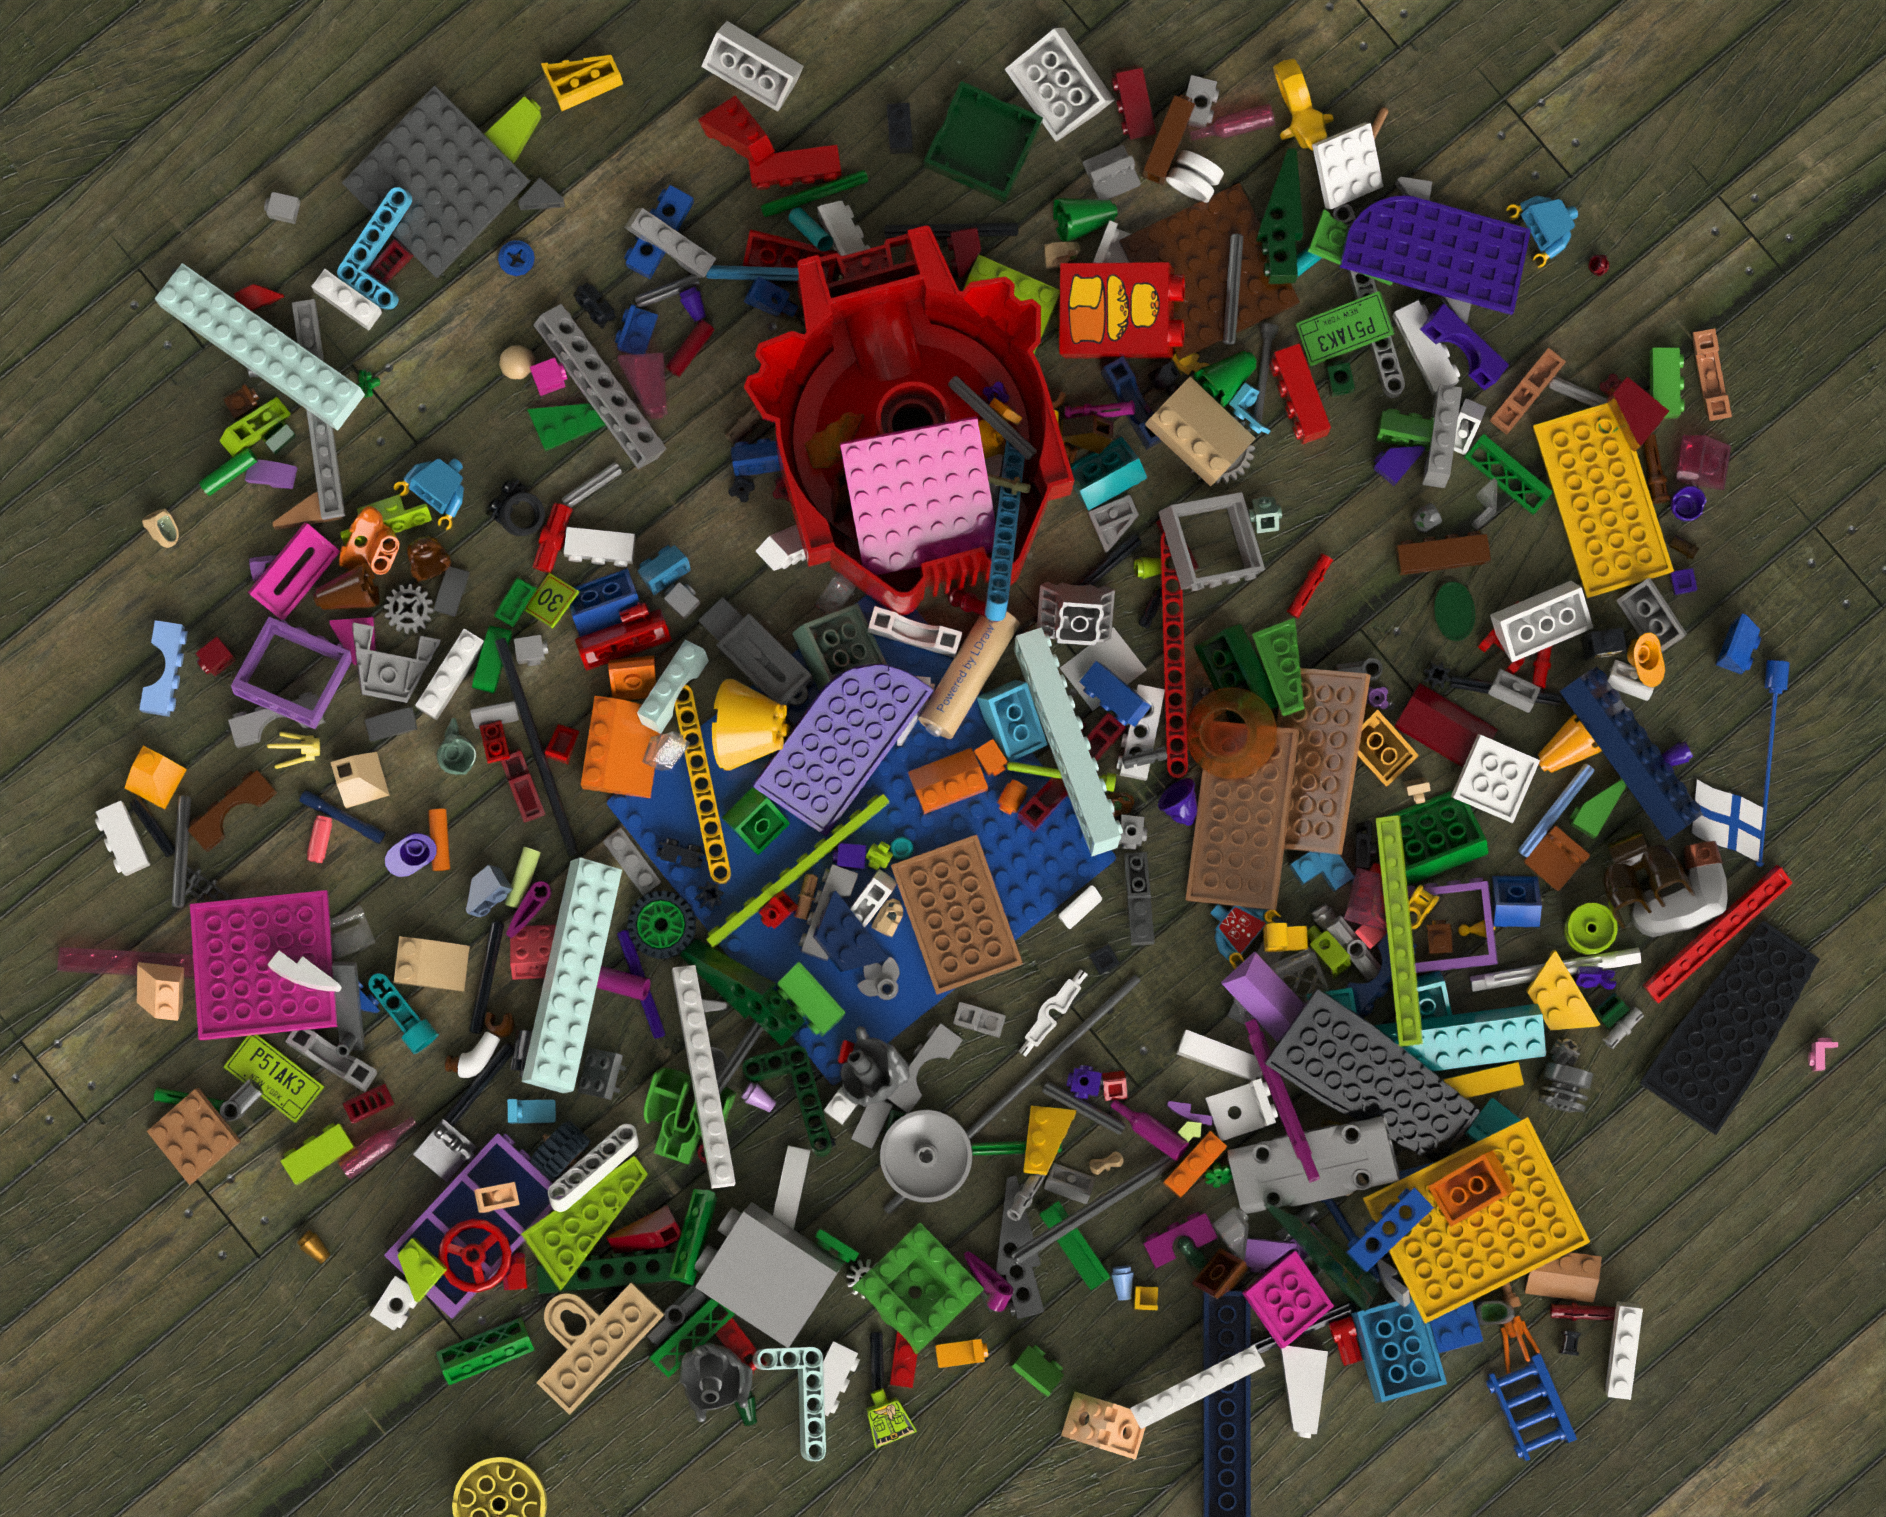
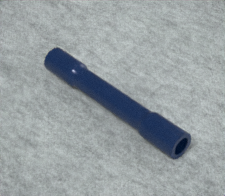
(319, 804)

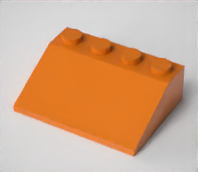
(617, 750)

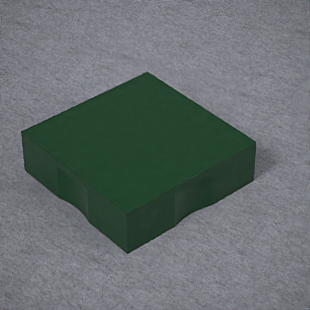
(983, 142)

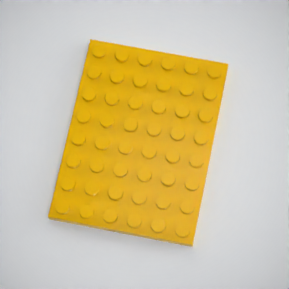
(1492, 1247)

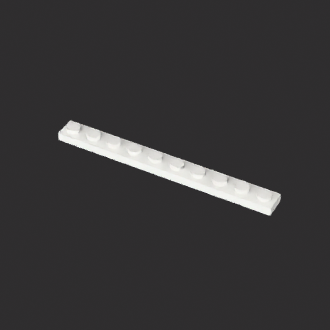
(703, 1076)

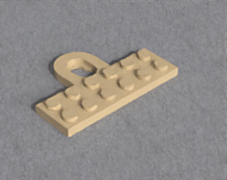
(601, 1345)

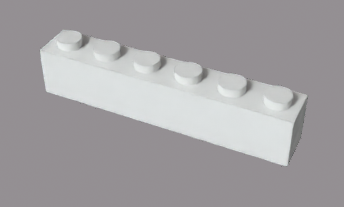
(1197, 1387)

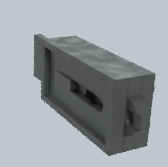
(758, 655)

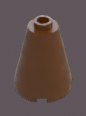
(349, 590)

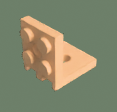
(1104, 1425)

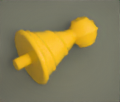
(1478, 929)

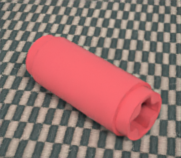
(319, 839)

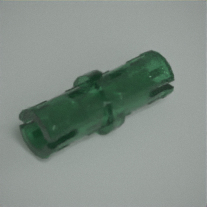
(1193, 1256)

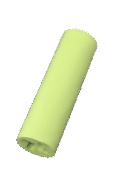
(522, 877)

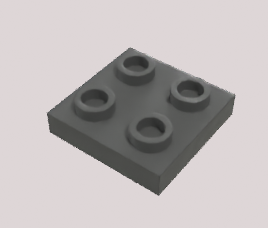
(600, 1073)

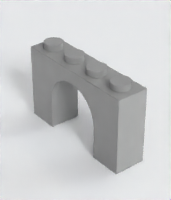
(1440, 455)

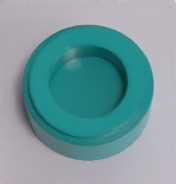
(902, 848)

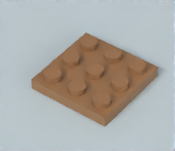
(193, 1136)

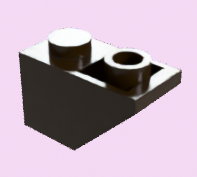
(1088, 432)

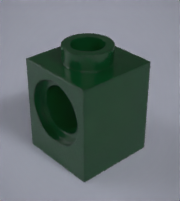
(1335, 387)

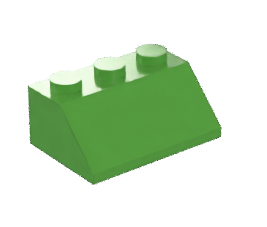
(1404, 429)
(810, 1000)

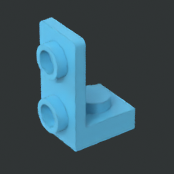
(1242, 400)
(531, 1111)

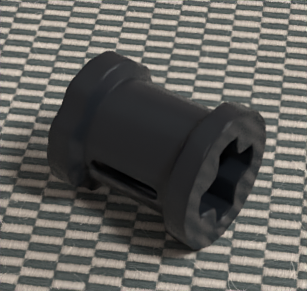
(1569, 1343)

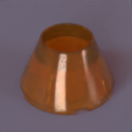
(1260, 733)

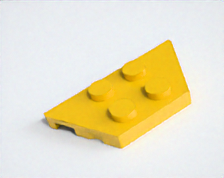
(1560, 997)

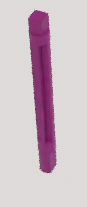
(1282, 1102)

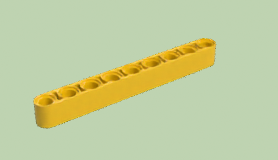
(702, 795)

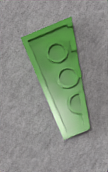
(1330, 240)
(1282, 664)

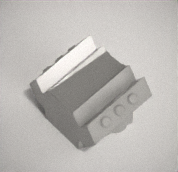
(1076, 613)

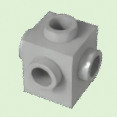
(1135, 824)

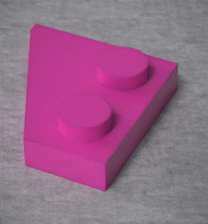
(344, 632)

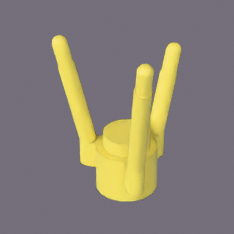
(310, 747)

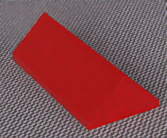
(776, 251)
(622, 640)

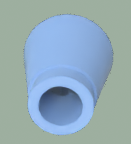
(1123, 1280)

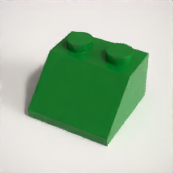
(756, 820)

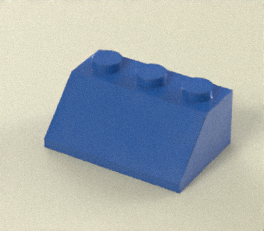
(601, 601)

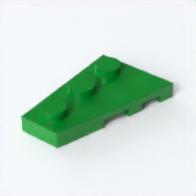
(564, 423)

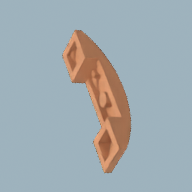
(1710, 375)

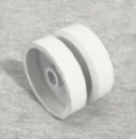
(1194, 176)

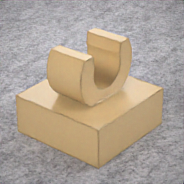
(1416, 788)

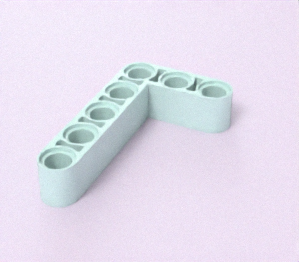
(805, 1393)

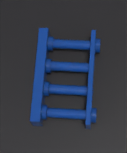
(1554, 1409)

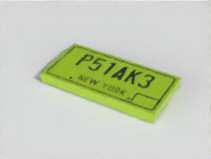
(281, 1080)

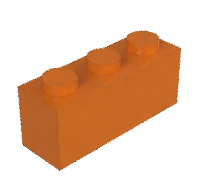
(1194, 1164)

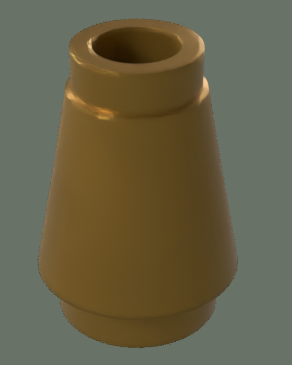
(313, 1246)

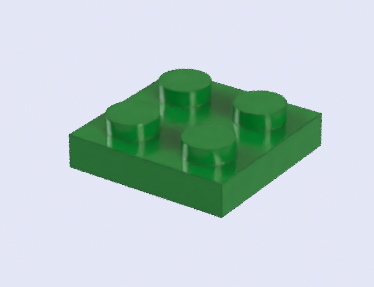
(844, 1252)

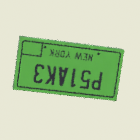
(1345, 328)

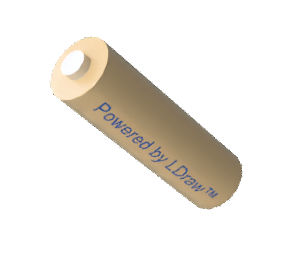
(967, 675)

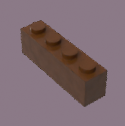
(1442, 554)

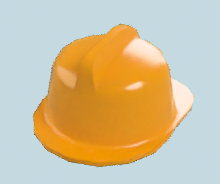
(1647, 659)

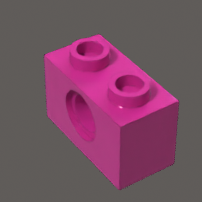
(548, 376)

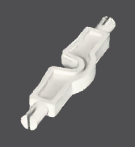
(1060, 1003)

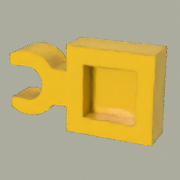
(1189, 363)

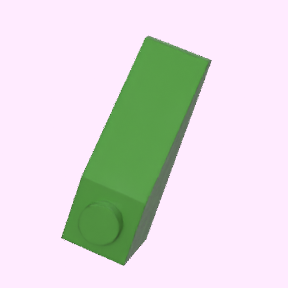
(1594, 813)

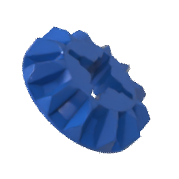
(513, 248)

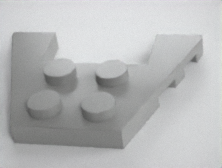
(388, 674)

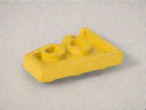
(1045, 1134)

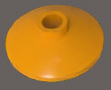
(992, 441)

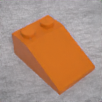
(1471, 1188)

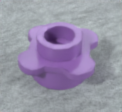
(1381, 693)

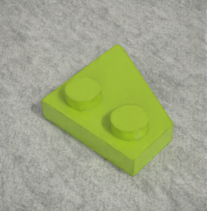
(420, 1268)

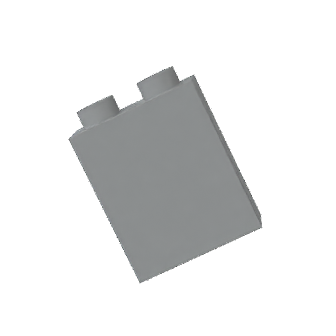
(766, 1273)

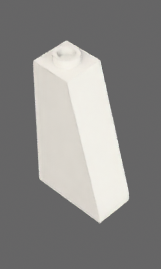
(1219, 1056)
(1304, 1384)

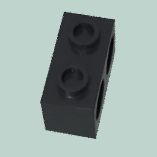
(899, 128)

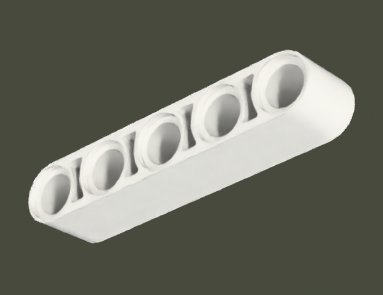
(590, 1177)

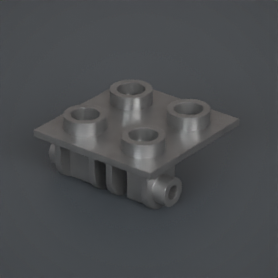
(445, 1150)

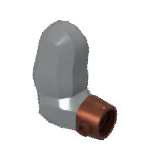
(1681, 909)

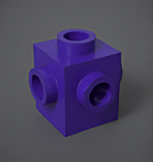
(1093, 1079)

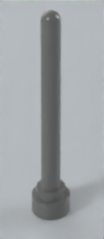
(1268, 333)

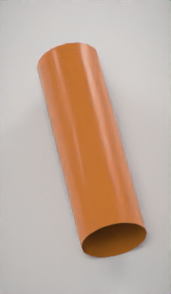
(439, 833)

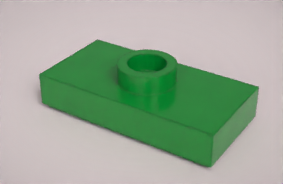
(515, 602)

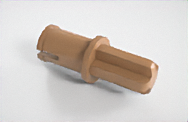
(806, 896)

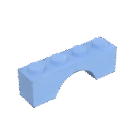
(158, 697)

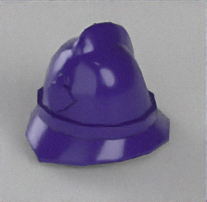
(1180, 802)

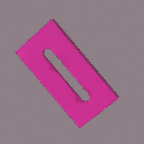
(304, 579)

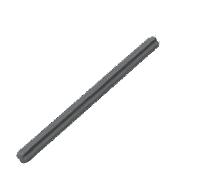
(1093, 1208)

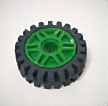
(643, 922)

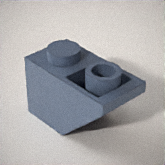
(487, 890)

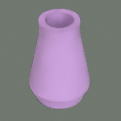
(758, 1097)

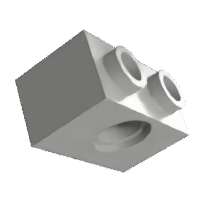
(1206, 90)

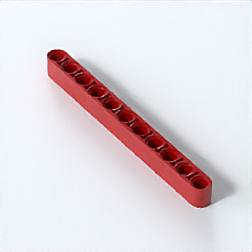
(1173, 665)

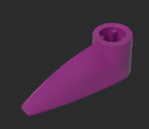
(529, 908)
(994, 1286)

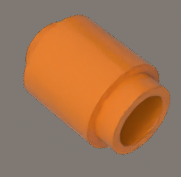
(1012, 797)

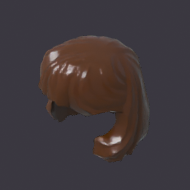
(427, 558)

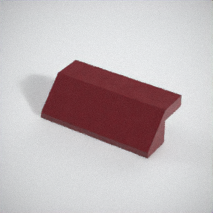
(1442, 725)

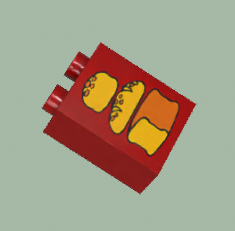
(1119, 310)

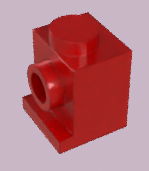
(777, 910)

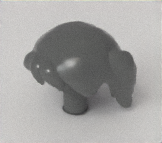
(872, 1070)
(714, 1379)

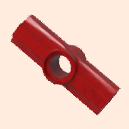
(552, 538)

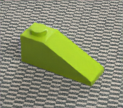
(253, 426)

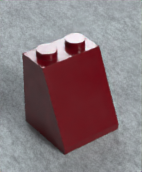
(1635, 411)

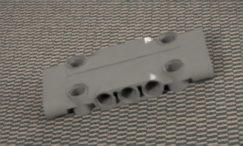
(1334, 1155)

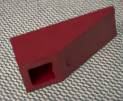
(646, 1233)

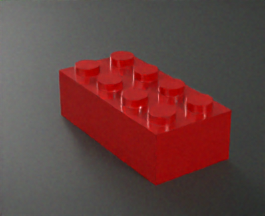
(1300, 394)

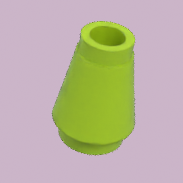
(1147, 567)

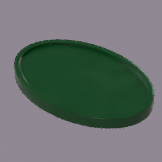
(1454, 611)

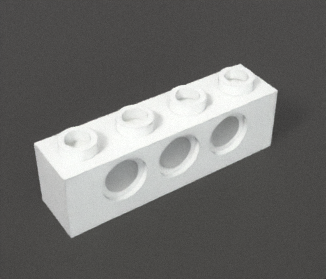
(1154, 697)

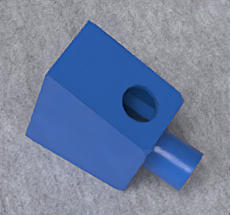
(760, 297)

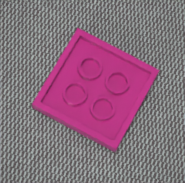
(1287, 1299)

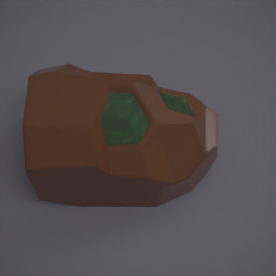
(1122, 803)

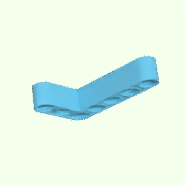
(373, 248)

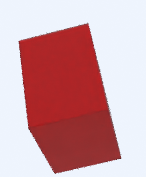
(562, 744)

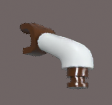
(473, 1062)

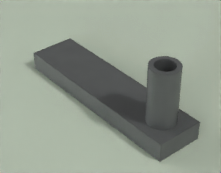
(348, 1008)

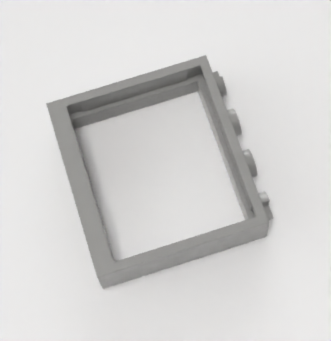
(1242, 529)

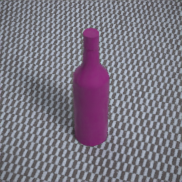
(623, 983)
(1153, 1131)

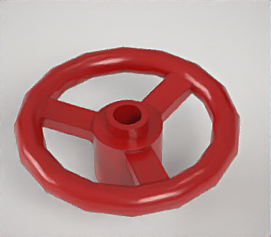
(465, 1252)

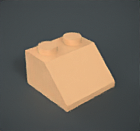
(160, 990)

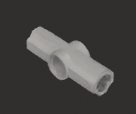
(1362, 958)

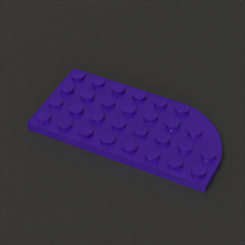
(1439, 251)

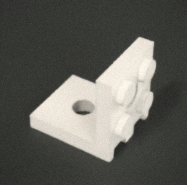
(1254, 1109)

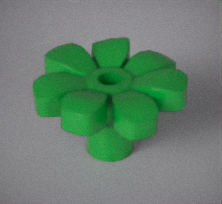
(367, 383)
(1218, 1175)

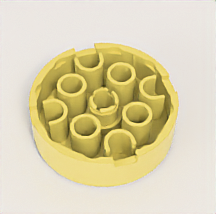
(500, 1478)

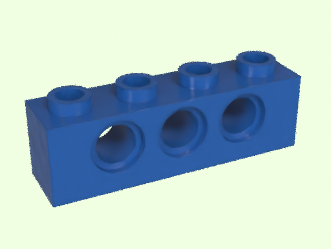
(681, 203)
(1419, 1209)

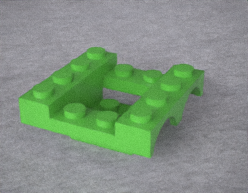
(941, 1279)

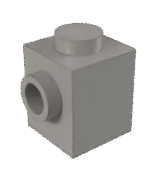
(681, 599)
(531, 650)

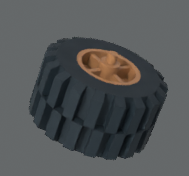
(560, 1150)

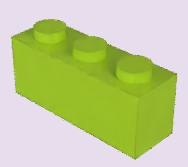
(317, 1153)

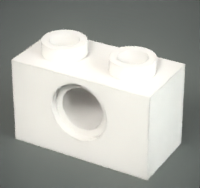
(383, 1311)

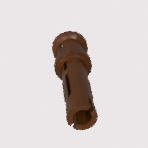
(1656, 479)

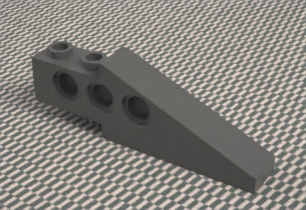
(1019, 1234)

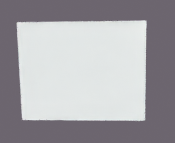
(1113, 654)

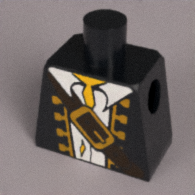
(1604, 644)

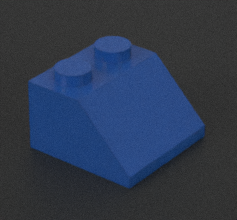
(1516, 901)

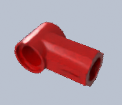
(1345, 1334)

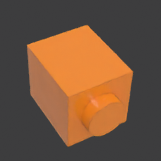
(991, 758)

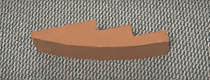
(1527, 391)

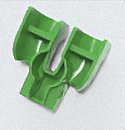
(665, 1105)

